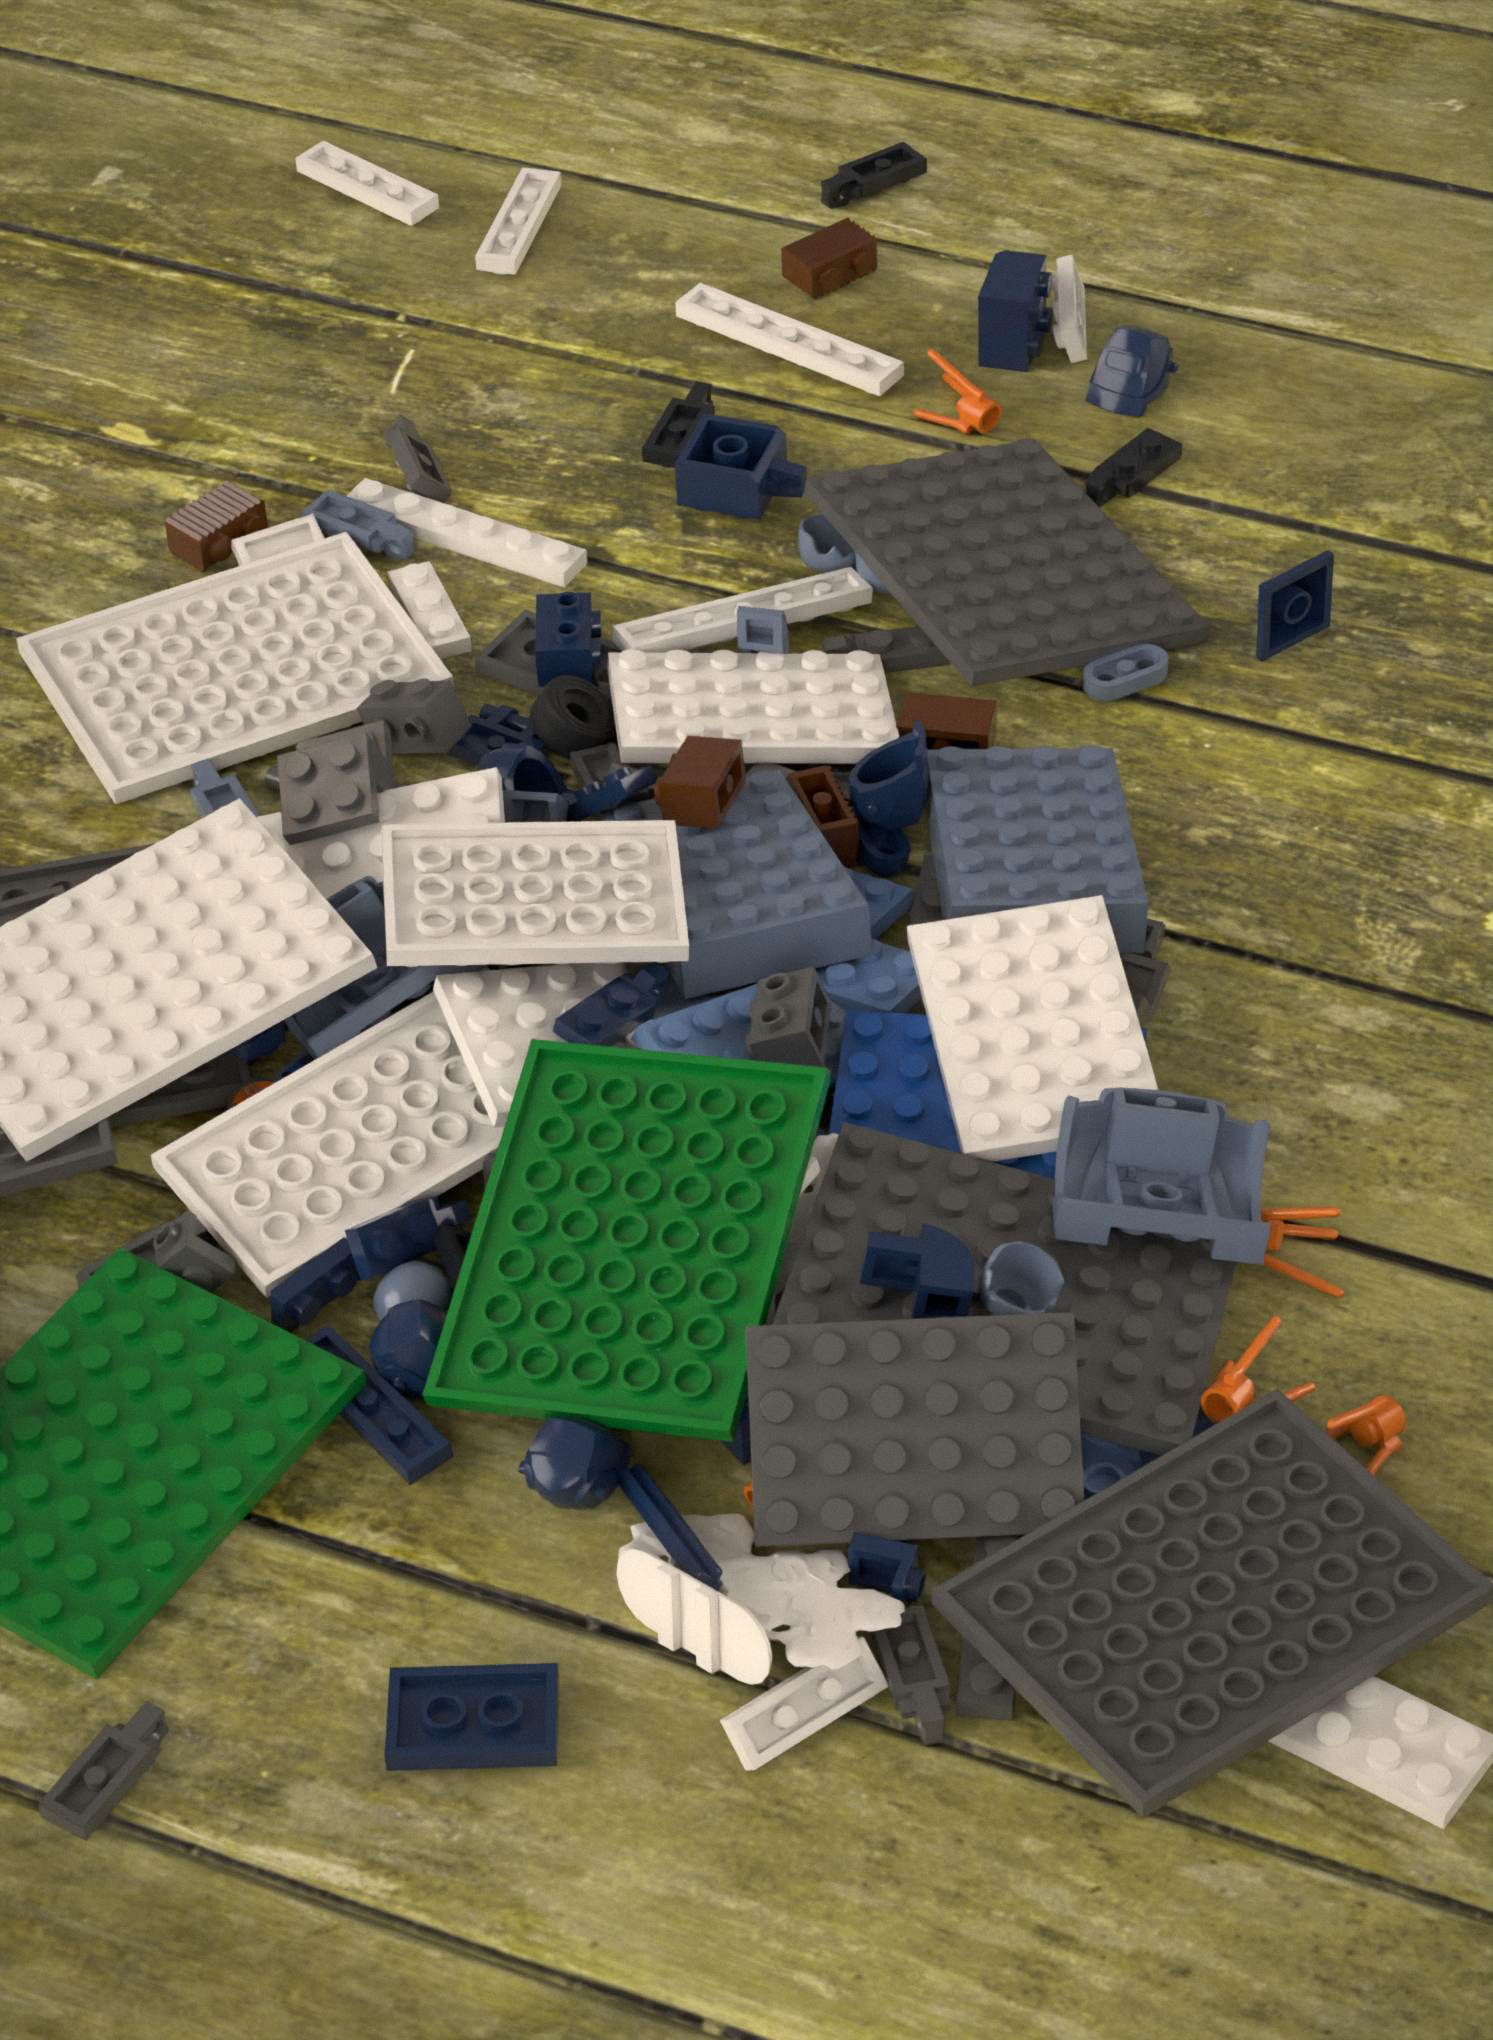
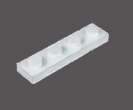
(367, 183)
(518, 221)

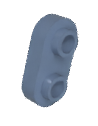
(1125, 672)

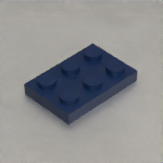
(472, 1717)

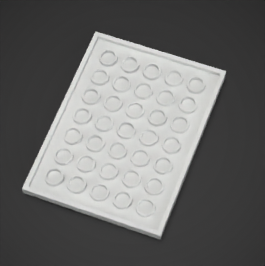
(227, 665)
(158, 973)

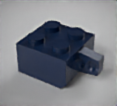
(1014, 311)
(736, 467)

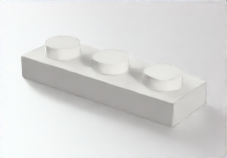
(1069, 309)
(430, 608)
(800, 1707)

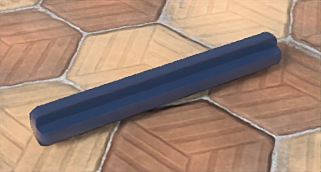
(669, 1526)

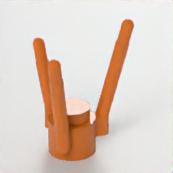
(974, 406)
(1278, 1229)
(1234, 1390)
(1372, 1426)

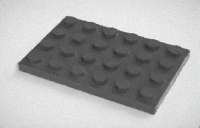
(913, 1428)

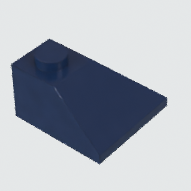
(1294, 605)

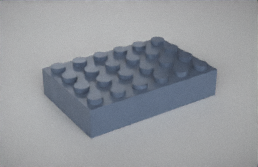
(1034, 833)
(760, 891)

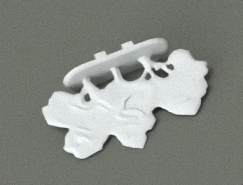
(758, 1593)

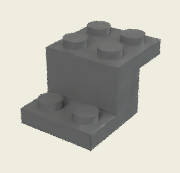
(334, 782)

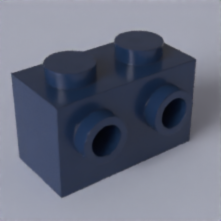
(566, 636)

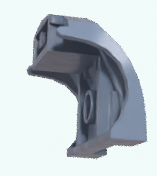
(372, 996)
(1161, 1168)

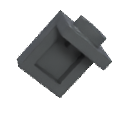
(189, 1256)

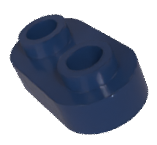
(882, 850)

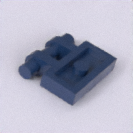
(491, 730)

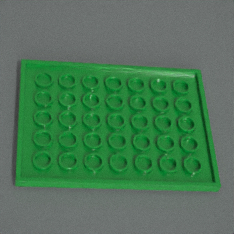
(629, 1239)
(139, 1446)

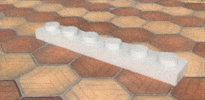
(790, 339)
(476, 534)
(717, 619)

